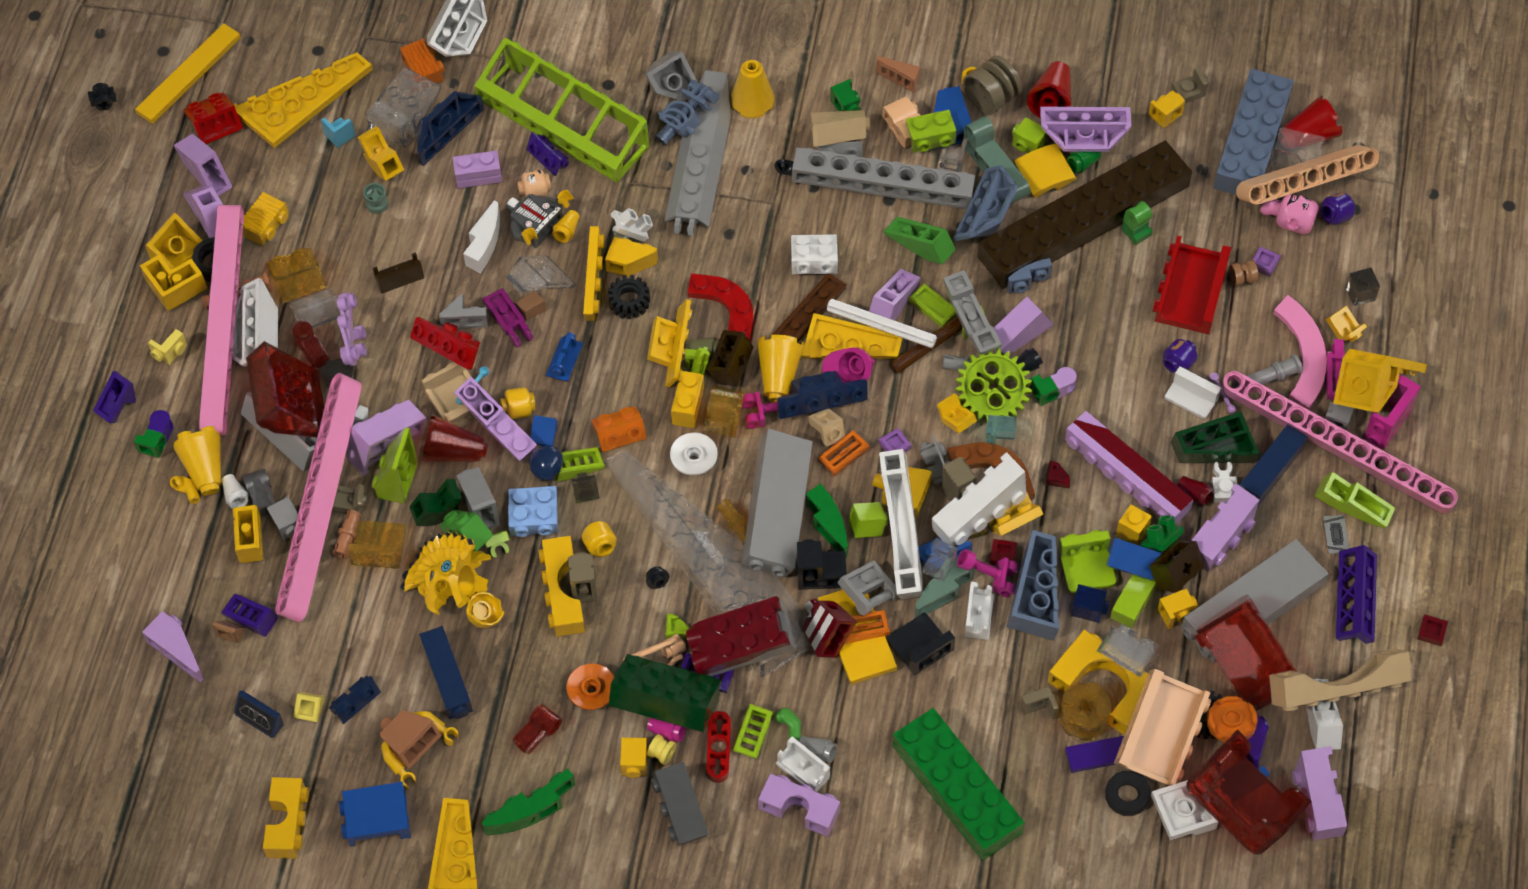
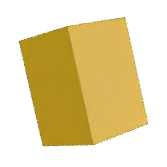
(174, 242)

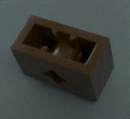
(730, 358)
(1177, 565)

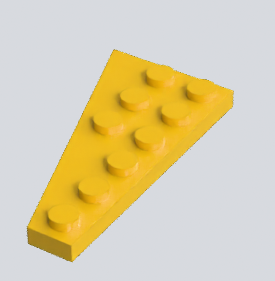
(297, 101)

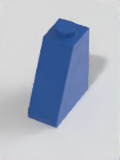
(953, 100)

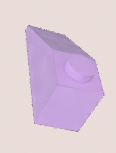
(894, 295)
(169, 639)

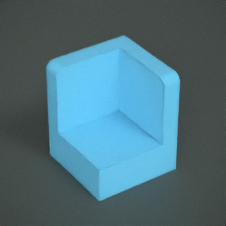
(339, 131)

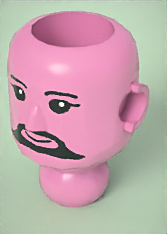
(1293, 213)

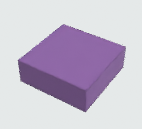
(1266, 261)
(894, 441)

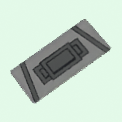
(1336, 533)

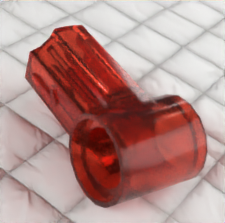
(309, 345)
(541, 723)

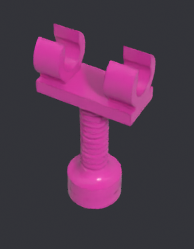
(755, 420)
(967, 560)

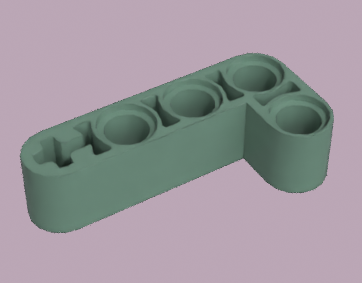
(989, 154)

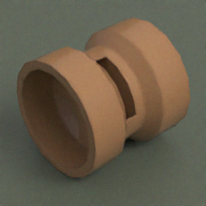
(1243, 273)

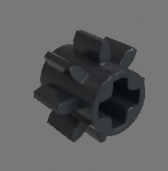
(102, 96)

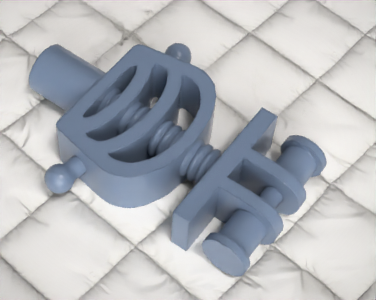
(676, 112)

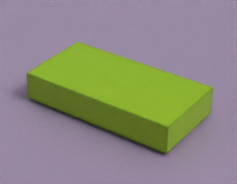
(933, 305)

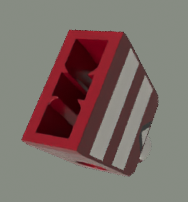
(827, 627)

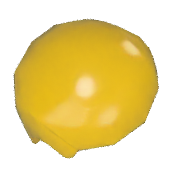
(484, 610)

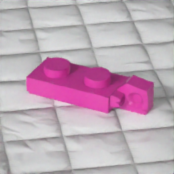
(1333, 366)

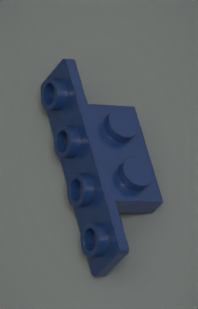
(820, 393)

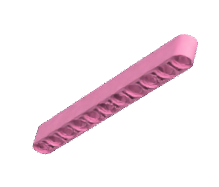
(222, 318)
(1345, 451)
(318, 498)

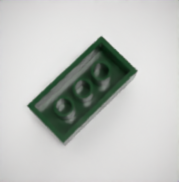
(664, 692)

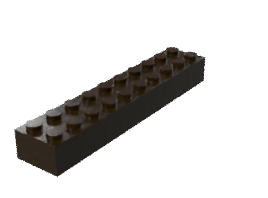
(1085, 212)

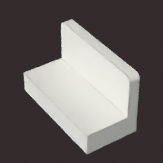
(1193, 393)

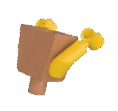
(408, 739)

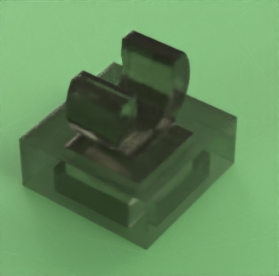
(585, 488)

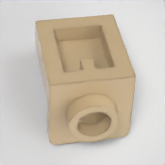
(829, 425)

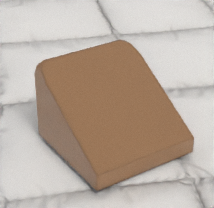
(530, 305)
(228, 630)

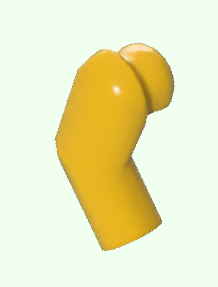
(185, 486)

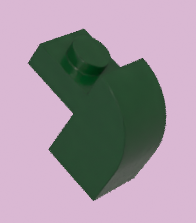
(431, 508)

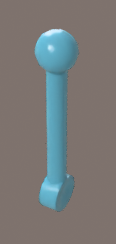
(484, 371)

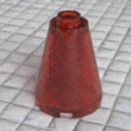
(451, 443)

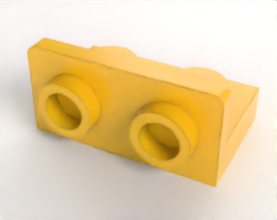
(1015, 517)

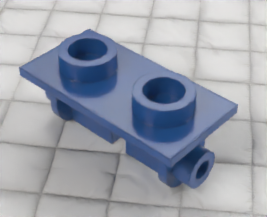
(564, 357)

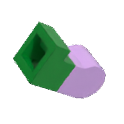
(1054, 386)

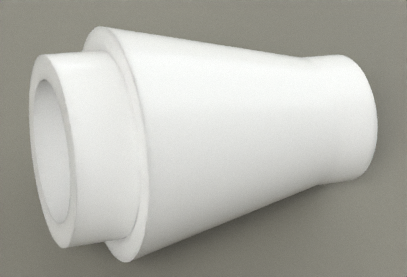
(234, 493)

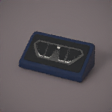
(258, 714)

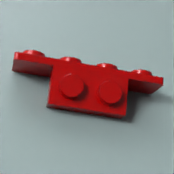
(446, 341)

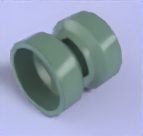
(375, 198)

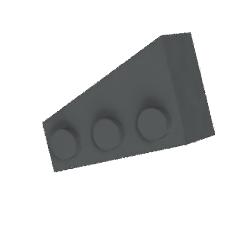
(679, 804)

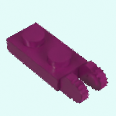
(507, 316)

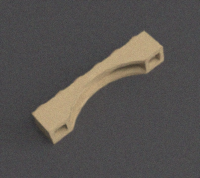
(1382, 669)

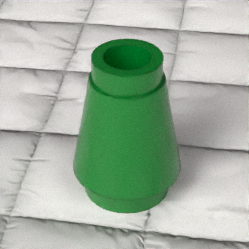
(1082, 160)

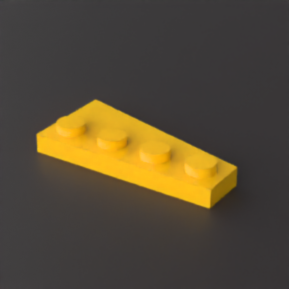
(594, 265)
(833, 334)
(454, 850)

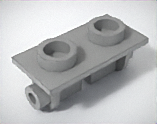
(845, 148)
(934, 453)

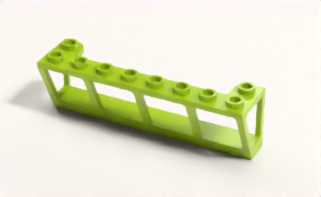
(557, 133)

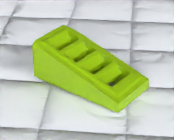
(570, 472)
(760, 712)

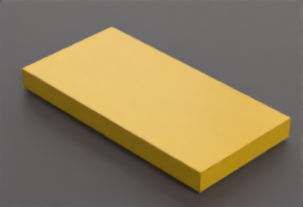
(862, 658)

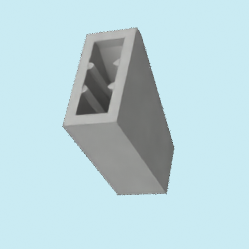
(478, 496)

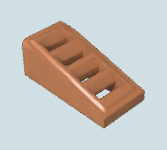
(899, 72)

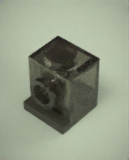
(337, 366)

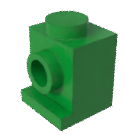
(844, 97)

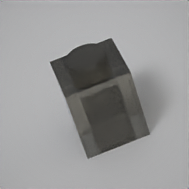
(1362, 286)

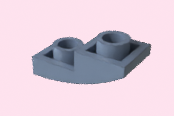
(1036, 271)

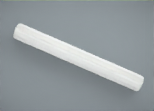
(881, 323)

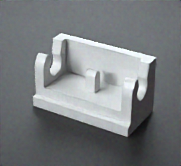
(979, 612)
(803, 765)

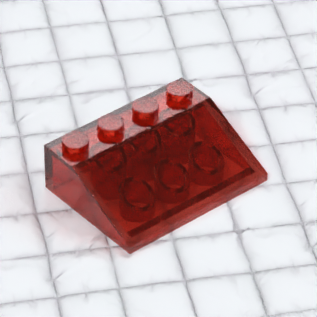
(284, 392)

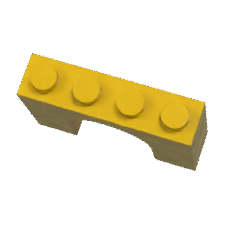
(1084, 658)

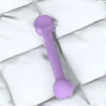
(1214, 379)

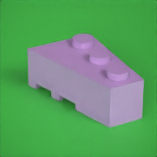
(1226, 526)

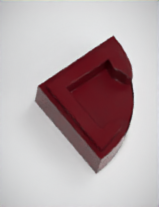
(1057, 475)

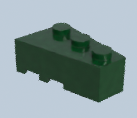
(1216, 441)

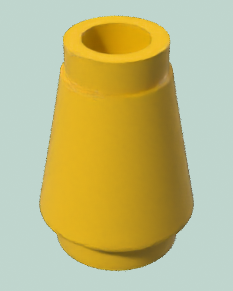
(565, 228)

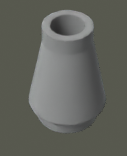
(820, 747)

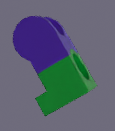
(156, 435)

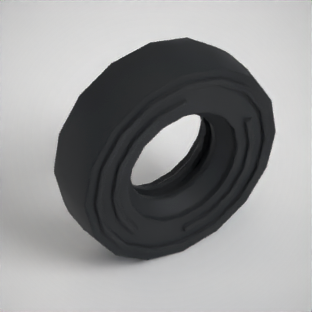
(1127, 778)

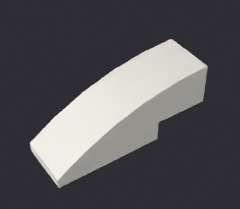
(483, 239)

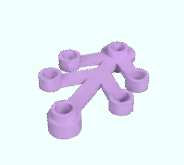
(351, 352)

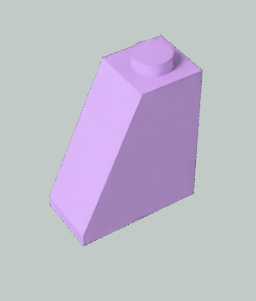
(203, 163)
(1021, 326)

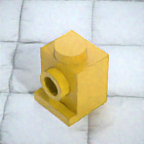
(1167, 108)
(1176, 607)

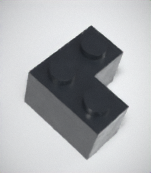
(819, 568)

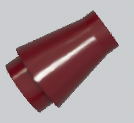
(1199, 491)

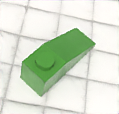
(923, 239)

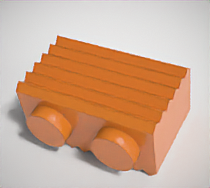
(421, 59)

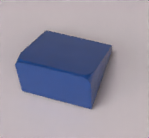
(544, 430)

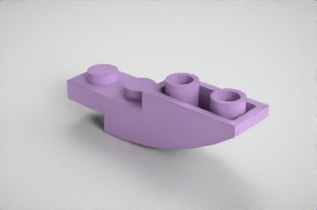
(495, 420)

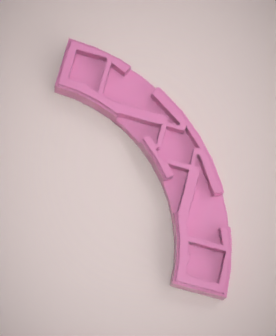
(1311, 348)

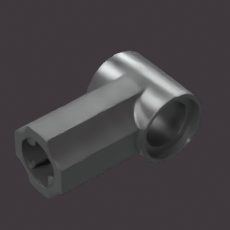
(259, 488)

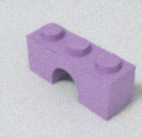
(782, 793)

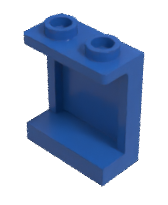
(375, 812)

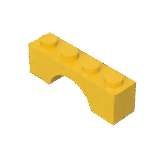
(566, 611)

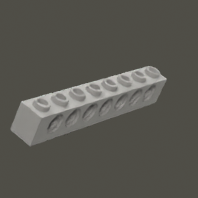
(891, 185)

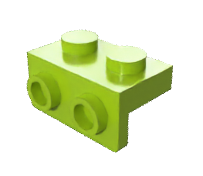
(931, 131)

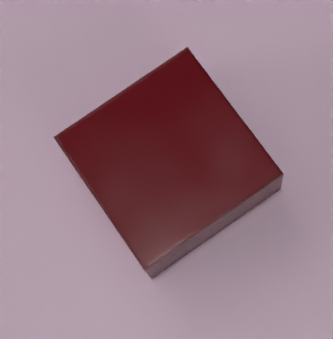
(1002, 549)
(1432, 630)

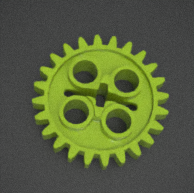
(1007, 370)

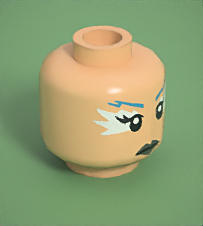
(534, 183)

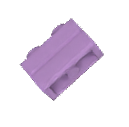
(477, 169)

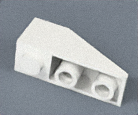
(1325, 723)

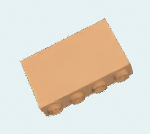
(1162, 728)

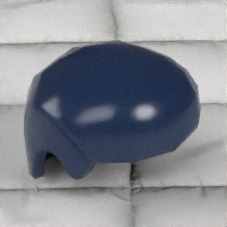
(546, 462)

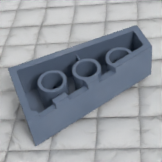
(1035, 596)

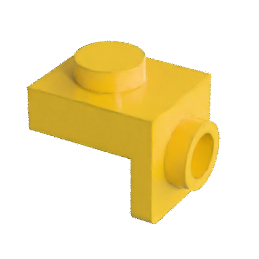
(1345, 325)
(954, 415)

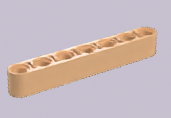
(1307, 174)

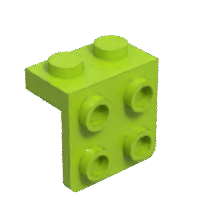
(1086, 559)

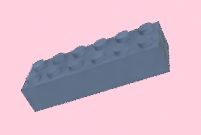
(1253, 130)

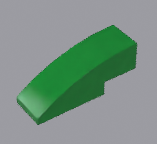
(827, 518)

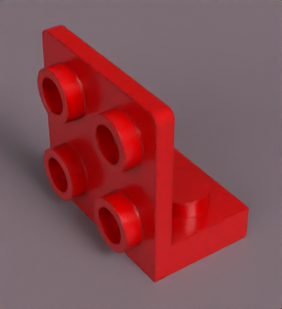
(213, 117)

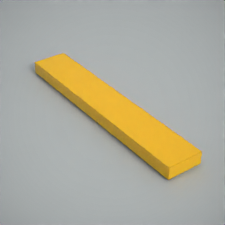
(187, 73)

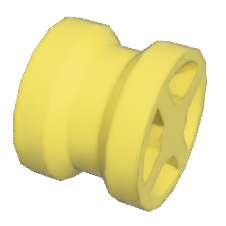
(661, 749)

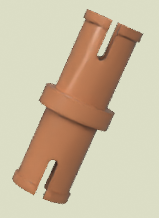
(346, 534)

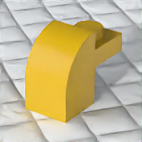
(378, 154)

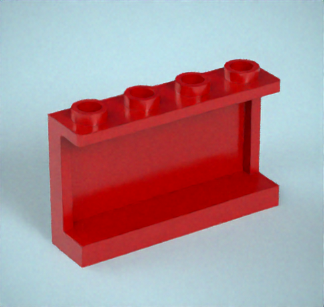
(1191, 286)

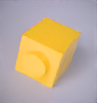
(1133, 525)
(633, 757)

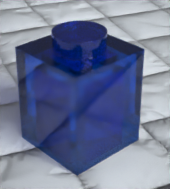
(1090, 603)

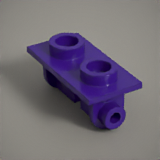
(543, 151)

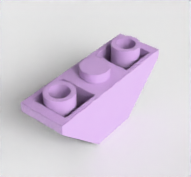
(204, 204)

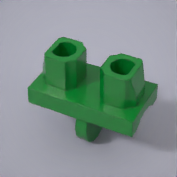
(1162, 535)

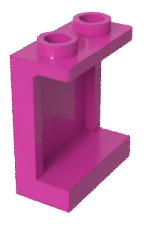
(1382, 429)

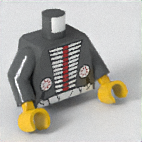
(536, 215)

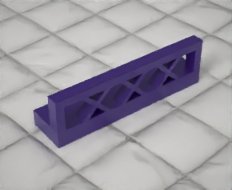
(1362, 591)

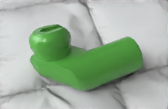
(792, 721)

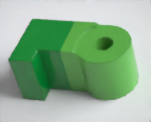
(1137, 223)

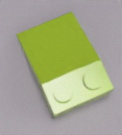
(396, 469)

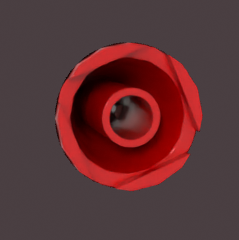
(1051, 89)
(1317, 119)

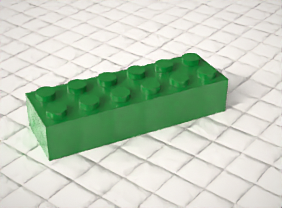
(958, 784)

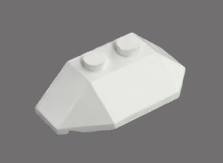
(457, 27)
(254, 320)

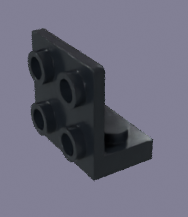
(921, 643)

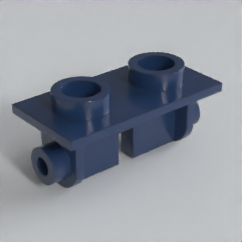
(360, 695)

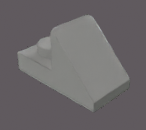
(464, 317)

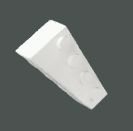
(981, 502)

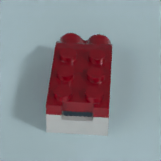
(740, 637)

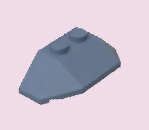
(987, 204)

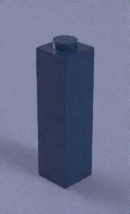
(1274, 463)
(446, 673)

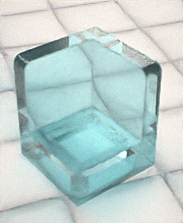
(1000, 428)

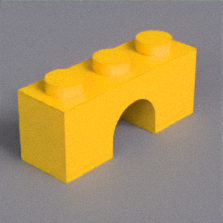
(285, 838)

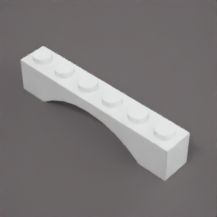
(902, 523)

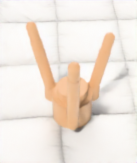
(670, 647)

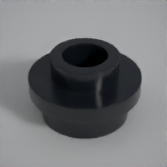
(657, 577)

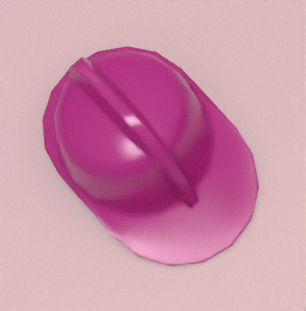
(849, 364)

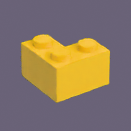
(173, 285)

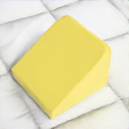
(308, 706)

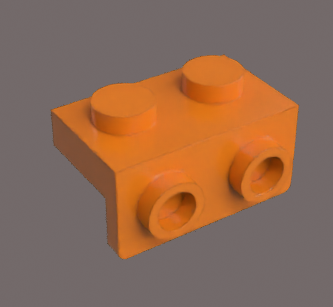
(619, 428)

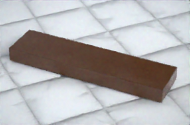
(816, 302)

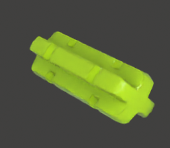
(701, 361)

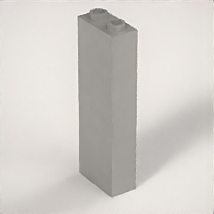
(777, 503)
(1272, 585)

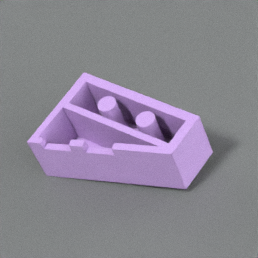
(374, 435)
(1316, 781)

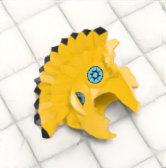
(446, 569)

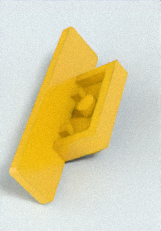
(668, 341)

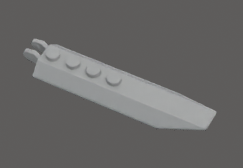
(700, 160)

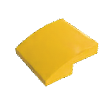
(1045, 169)

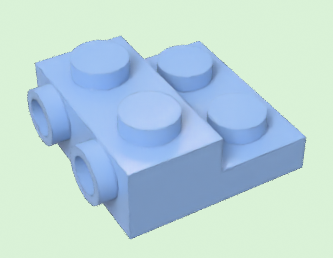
(533, 511)

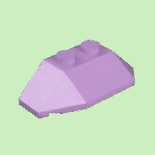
(1085, 127)

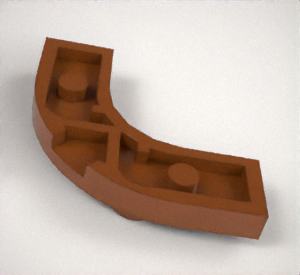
(986, 455)

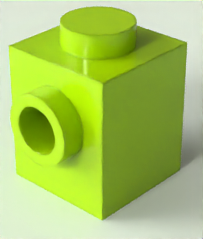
(1028, 136)
(867, 519)

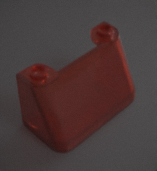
(1245, 650)
(1243, 797)

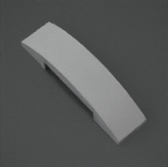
(970, 313)

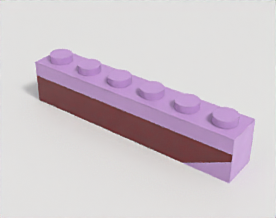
(1127, 468)

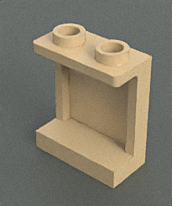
(440, 391)

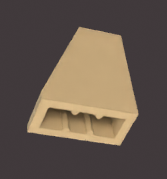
(838, 127)

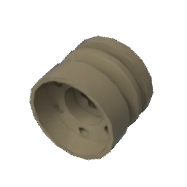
(992, 85)

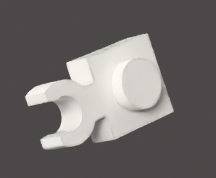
(1222, 483)

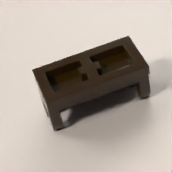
(399, 274)

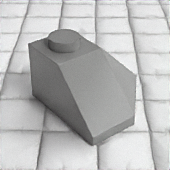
(670, 75)

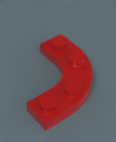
(727, 294)

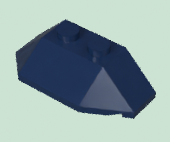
(446, 123)

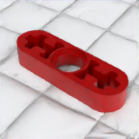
(711, 754)

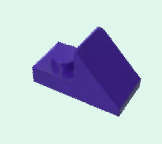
(114, 396)

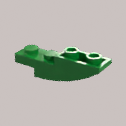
(523, 812)

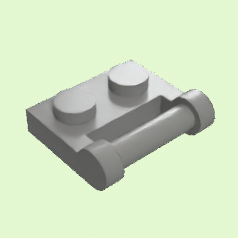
(865, 580)

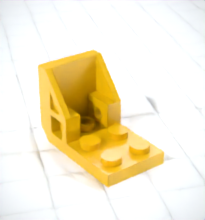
(1370, 379)

